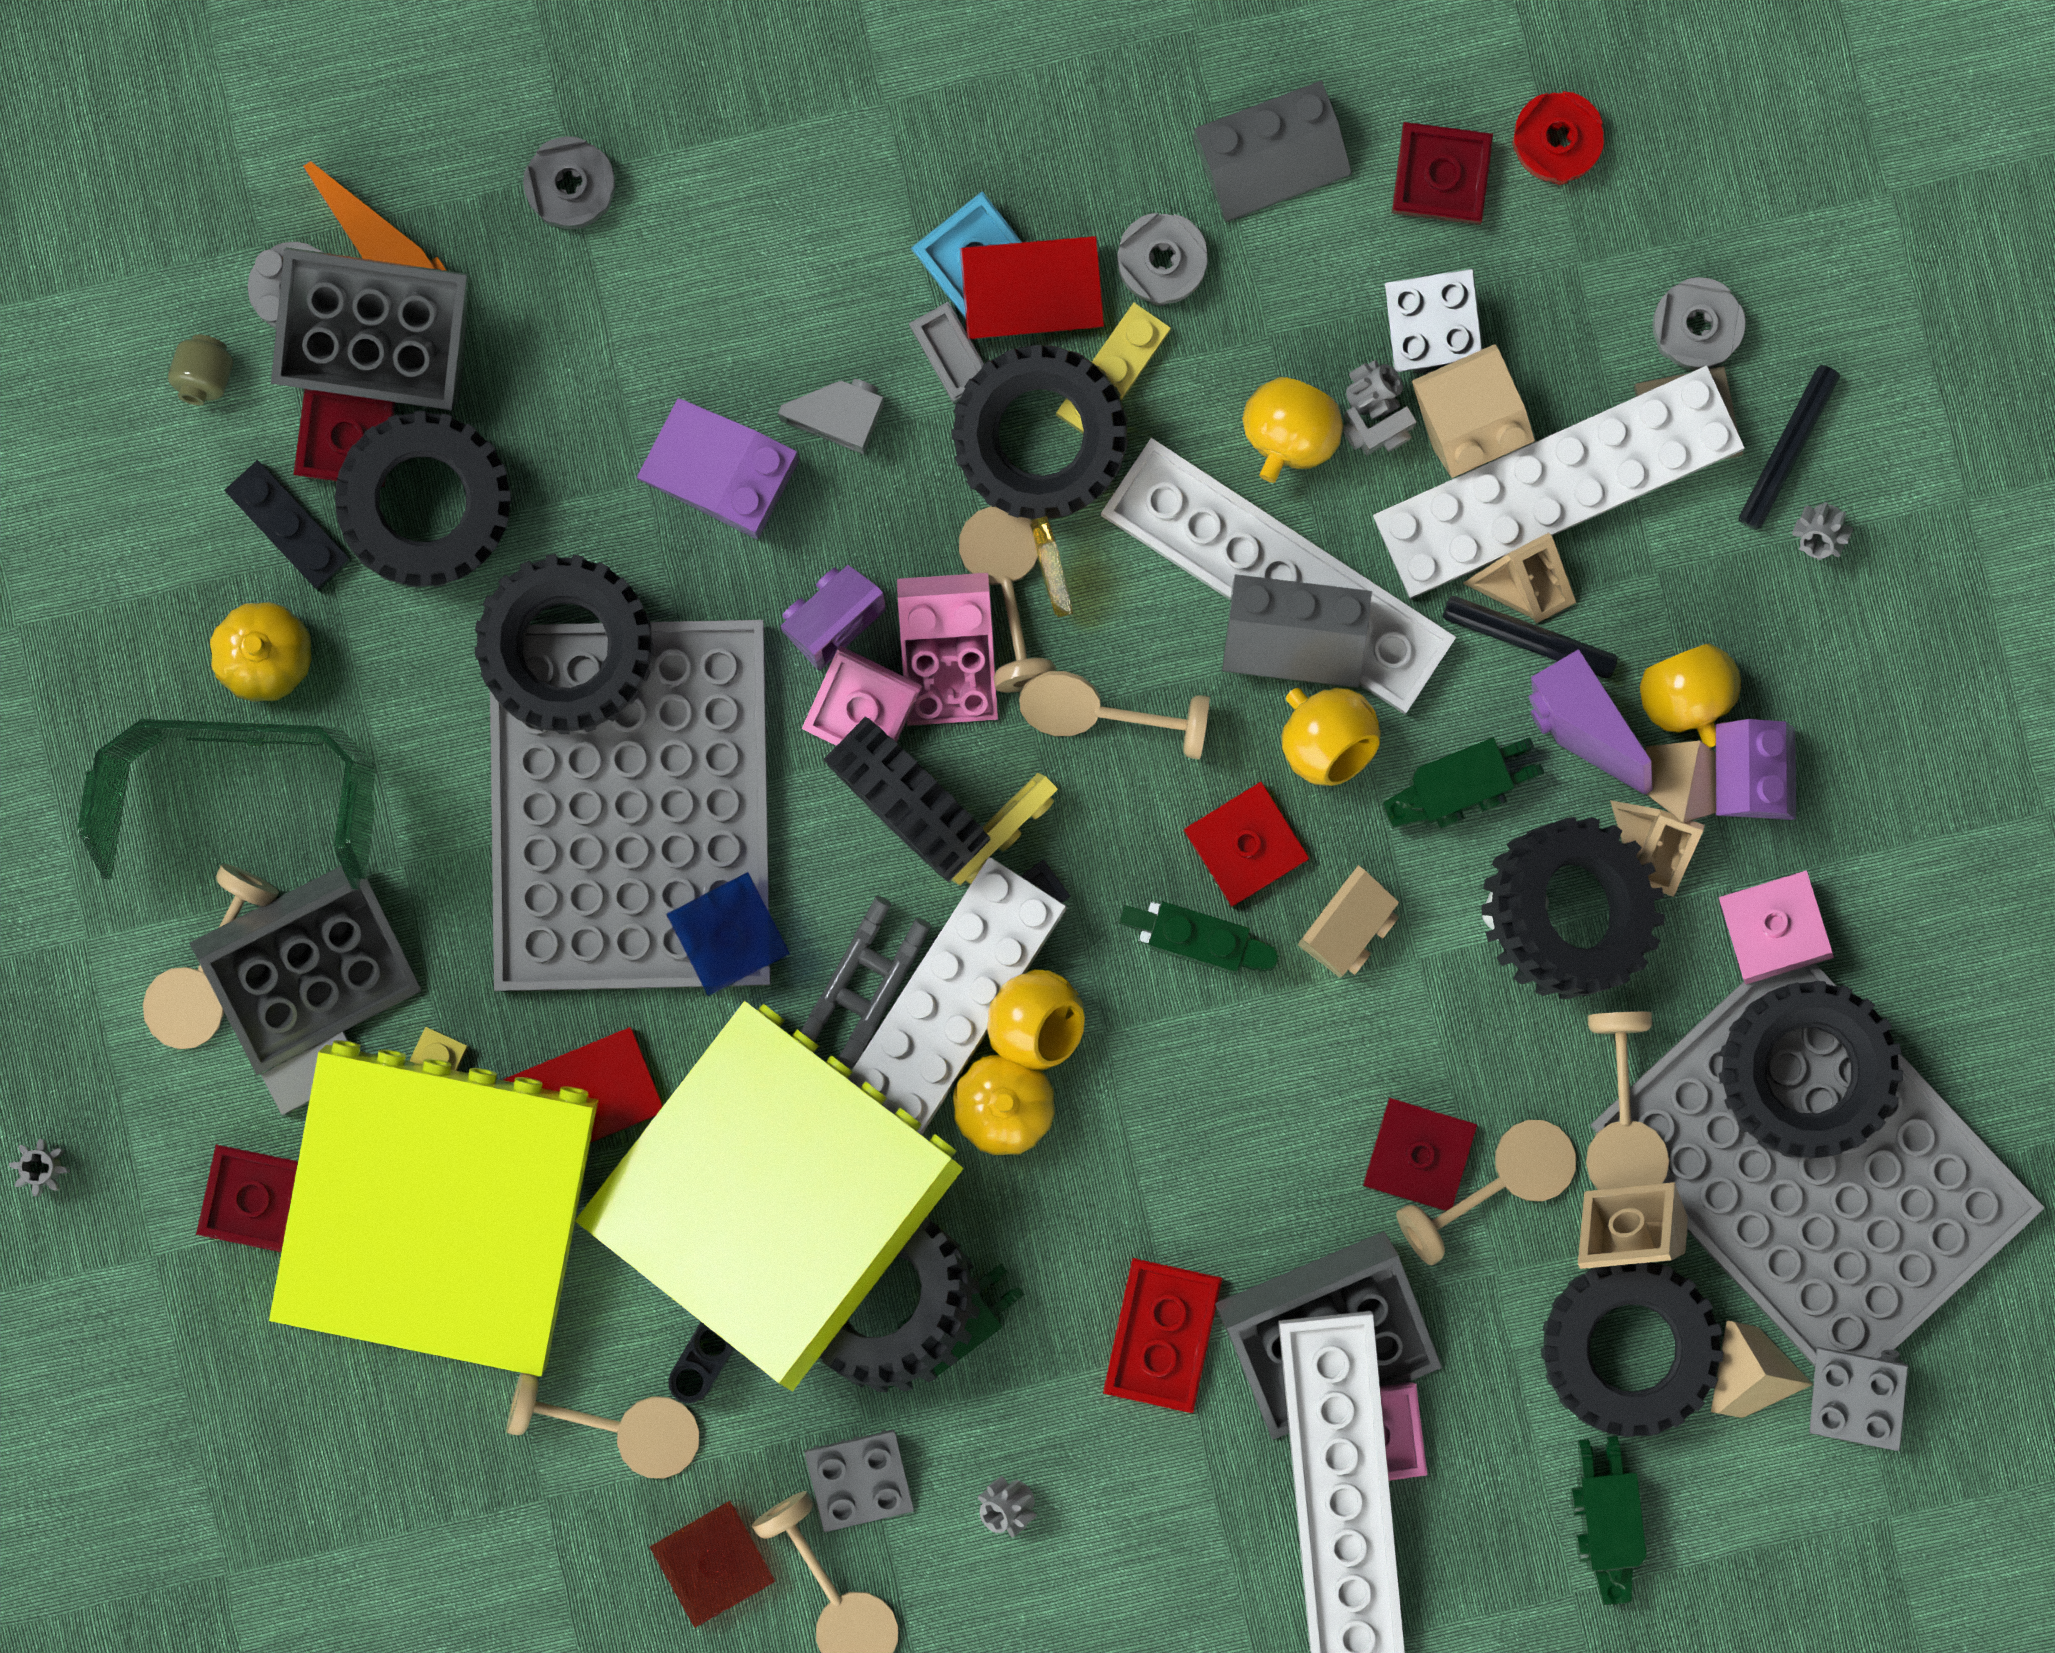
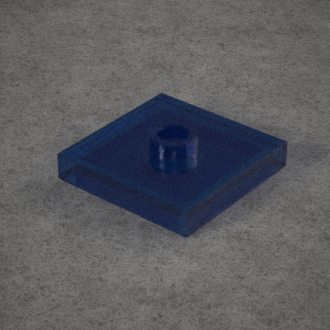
(728, 934)

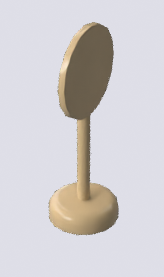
(1007, 552)
(1070, 705)
(180, 1002)
(1626, 1150)
(1531, 1162)
(653, 1436)
(850, 1621)

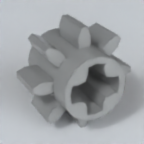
(1374, 389)
(1822, 531)
(33, 1156)
(1007, 1506)

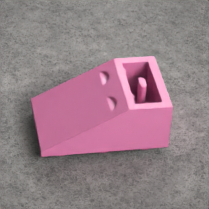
(948, 647)

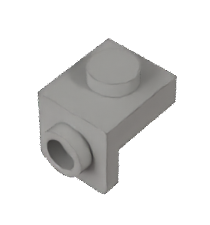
(1389, 433)

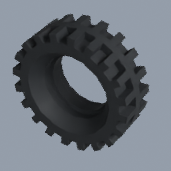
(979, 442)
(398, 557)
(544, 586)
(907, 799)
(1523, 920)
(1871, 1056)
(930, 1331)
(1572, 1369)

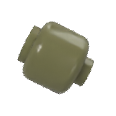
(200, 369)

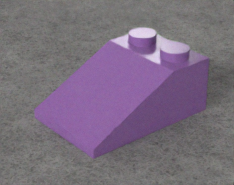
(719, 467)
(834, 615)
(1586, 721)

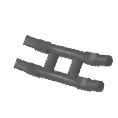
(892, 972)

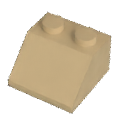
(1472, 411)
(1350, 923)
(1632, 1226)

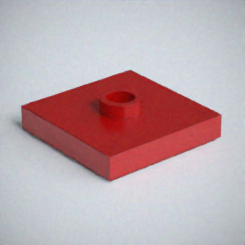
(1246, 844)

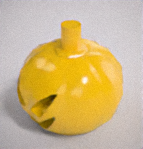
(1291, 425)
(261, 651)
(1691, 691)
(1330, 735)
(1036, 1020)
(1003, 1106)

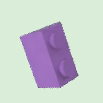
(1756, 769)

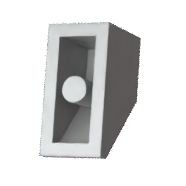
(837, 413)

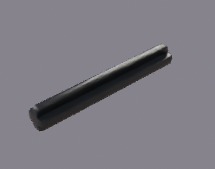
(1789, 447)
(1526, 635)

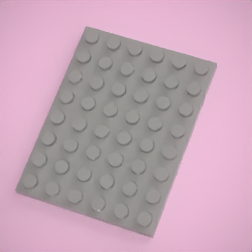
(627, 818)
(1834, 1245)

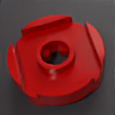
(1553, 111)

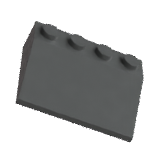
(370, 329)
(305, 968)
(1344, 1282)

